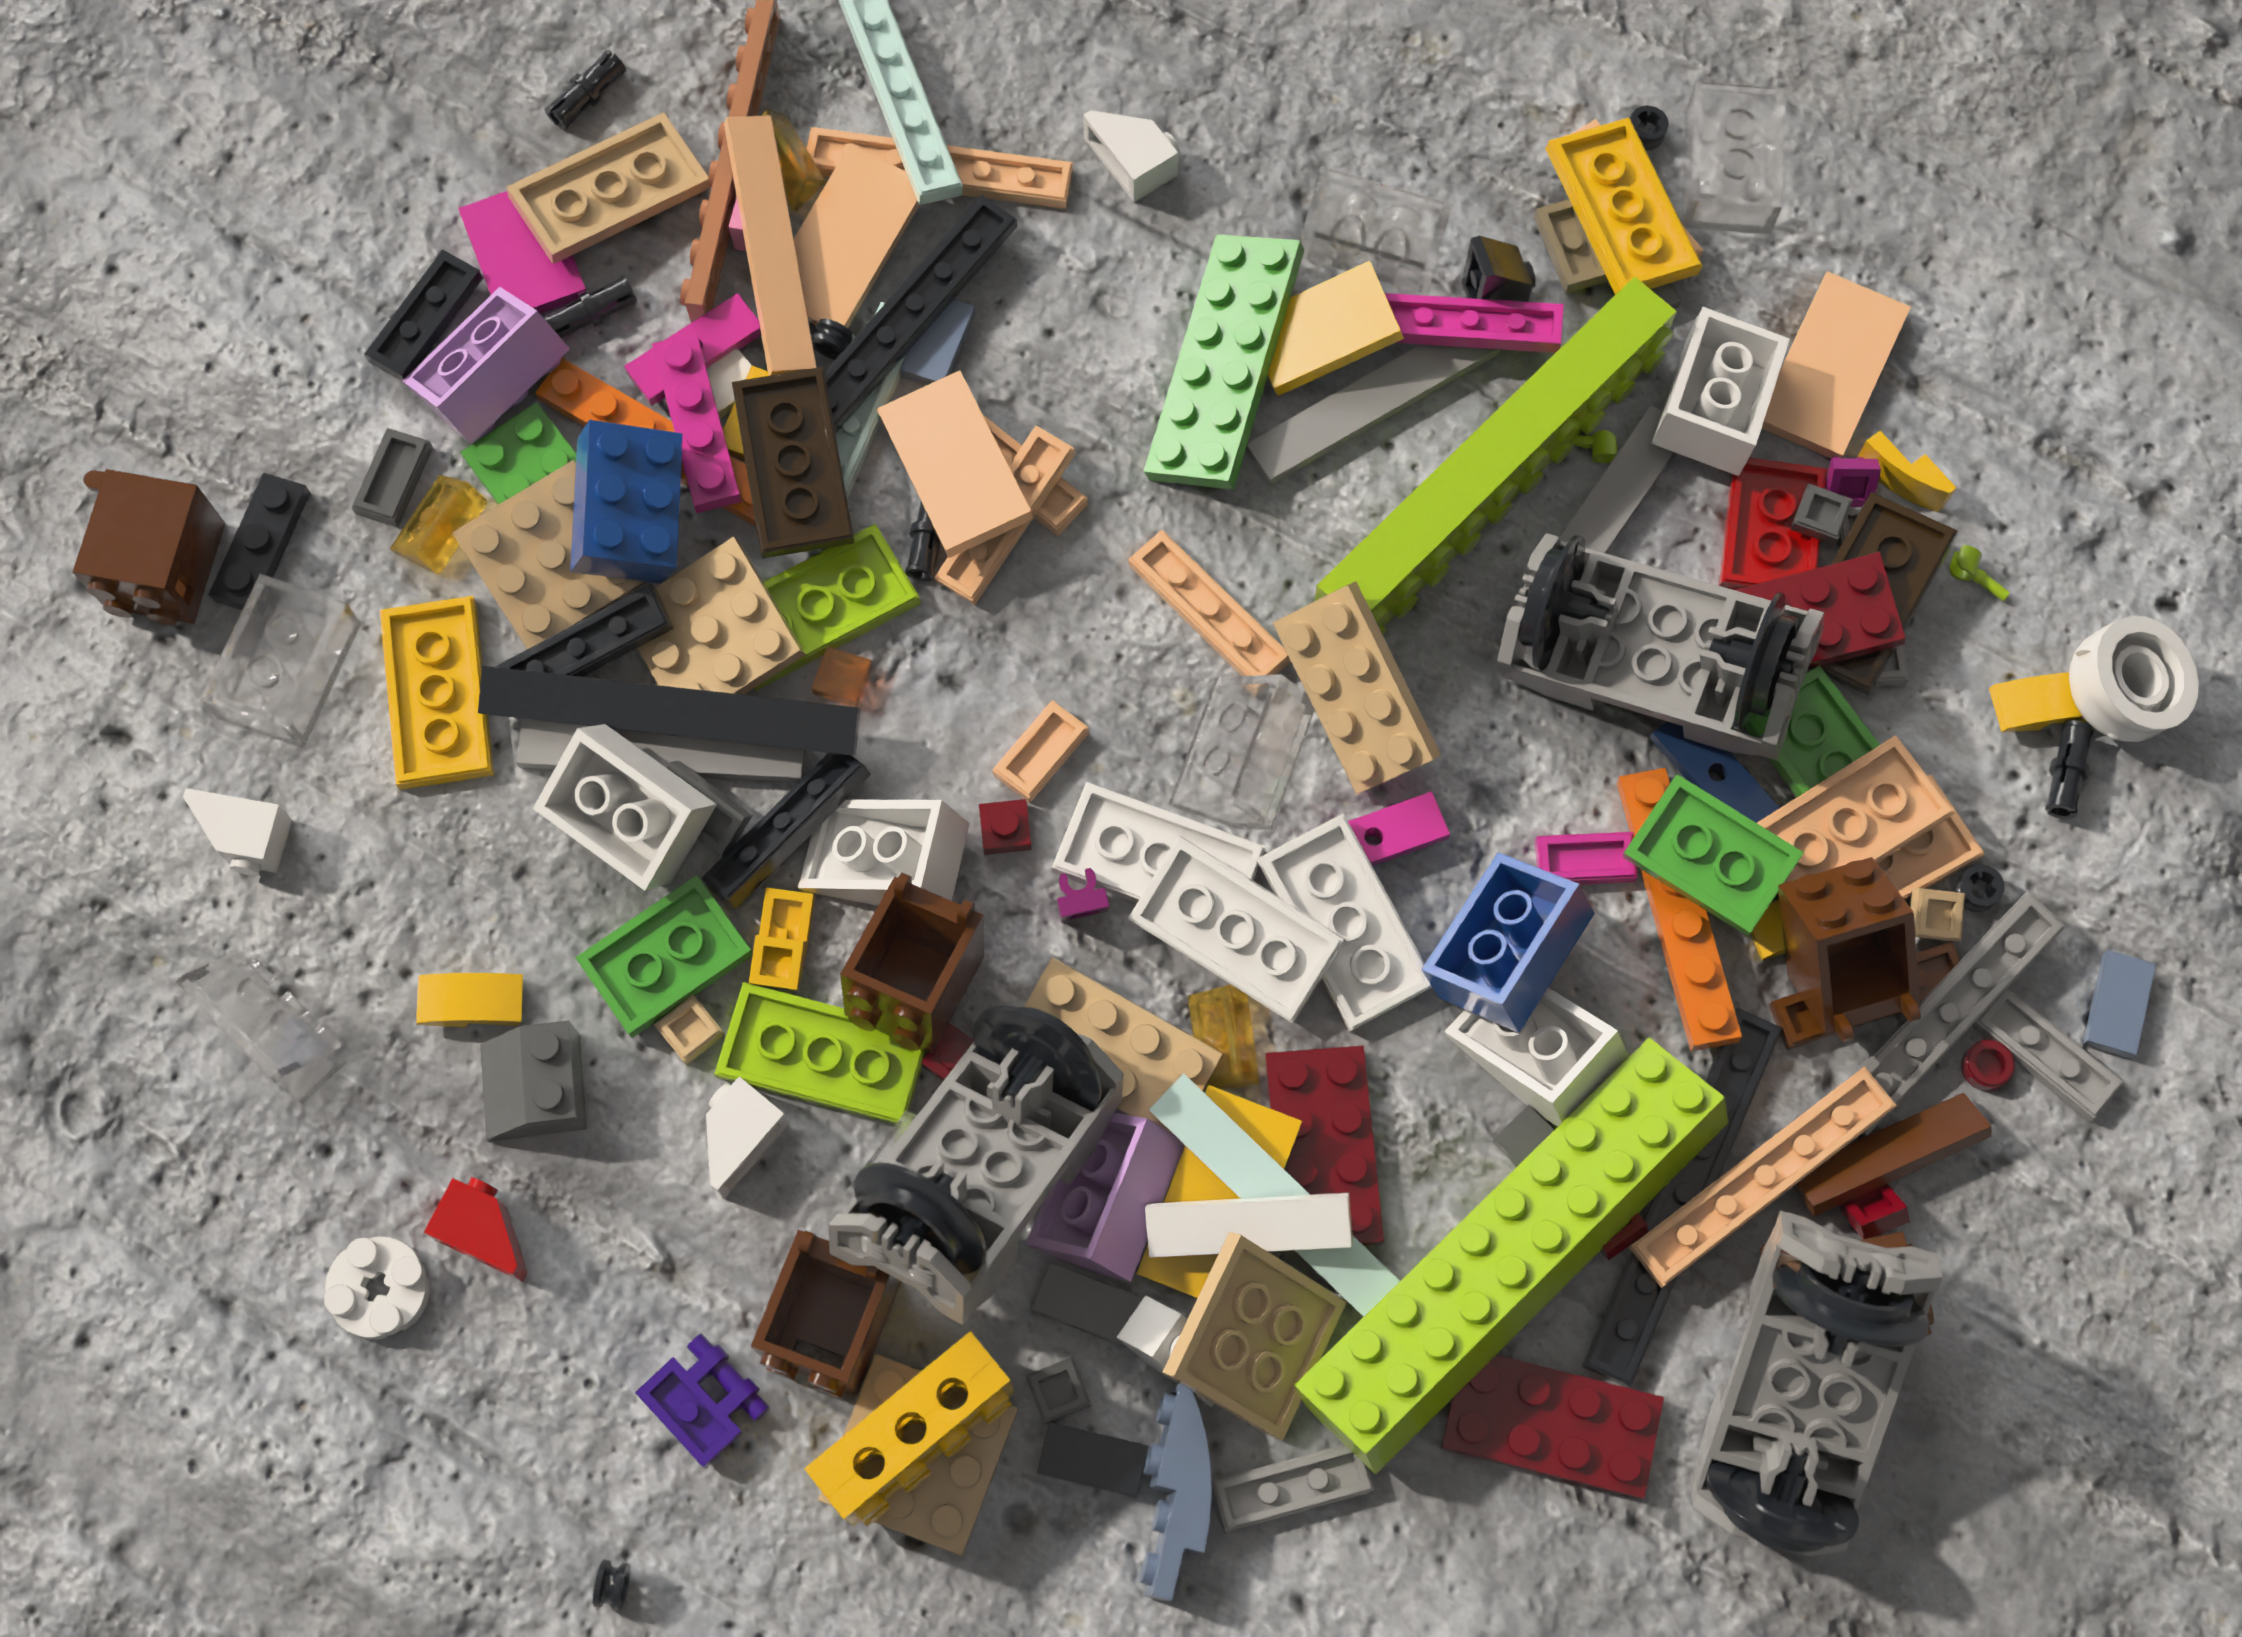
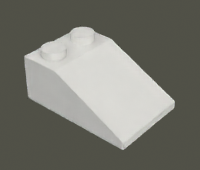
(874, 840)
(1551, 1061)

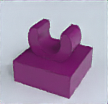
(1853, 478)
(1081, 902)

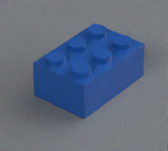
(626, 502)
(1508, 941)

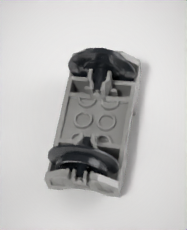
(1658, 645)
(981, 1159)
(1812, 1386)

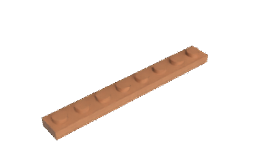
(743, 99)

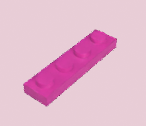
(1478, 322)
(697, 417)

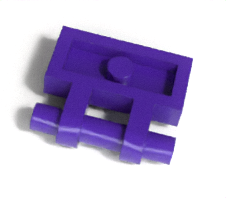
(691, 1412)

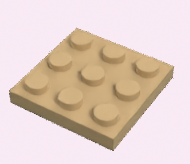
(526, 560)
(724, 627)
(1254, 1335)
(951, 1497)

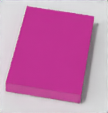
(515, 259)

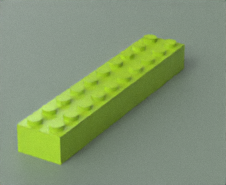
(1507, 454)
(1512, 1254)

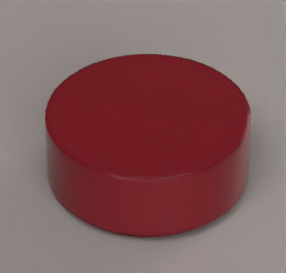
(1987, 1065)

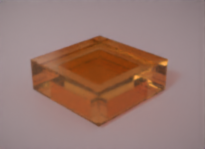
(842, 676)

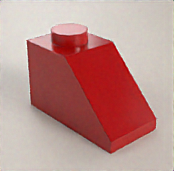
(477, 1226)

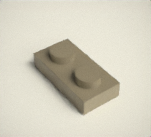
(1569, 247)

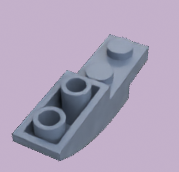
(1183, 1471)

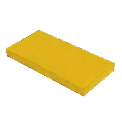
(1623, 206)
(435, 692)
(1197, 1182)

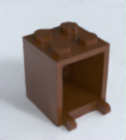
(148, 546)
(1850, 946)
(912, 965)
(827, 1307)

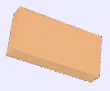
(1040, 751)

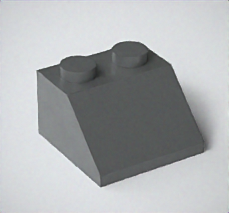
(533, 1082)

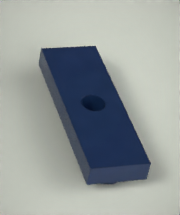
(1696, 760)

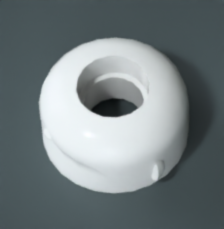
(2154, 665)

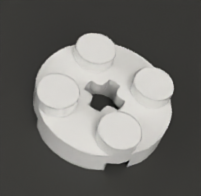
(363, 1261)

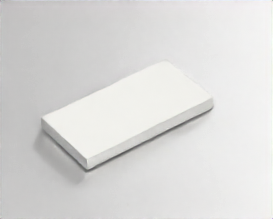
(1130, 839)
(1338, 887)
(1236, 929)

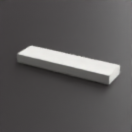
(1269, 1222)

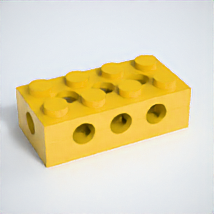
(881, 1434)

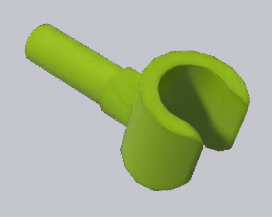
(1602, 444)
(1965, 568)

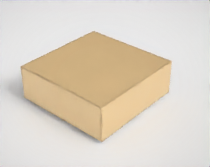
(1938, 914)
(689, 1029)

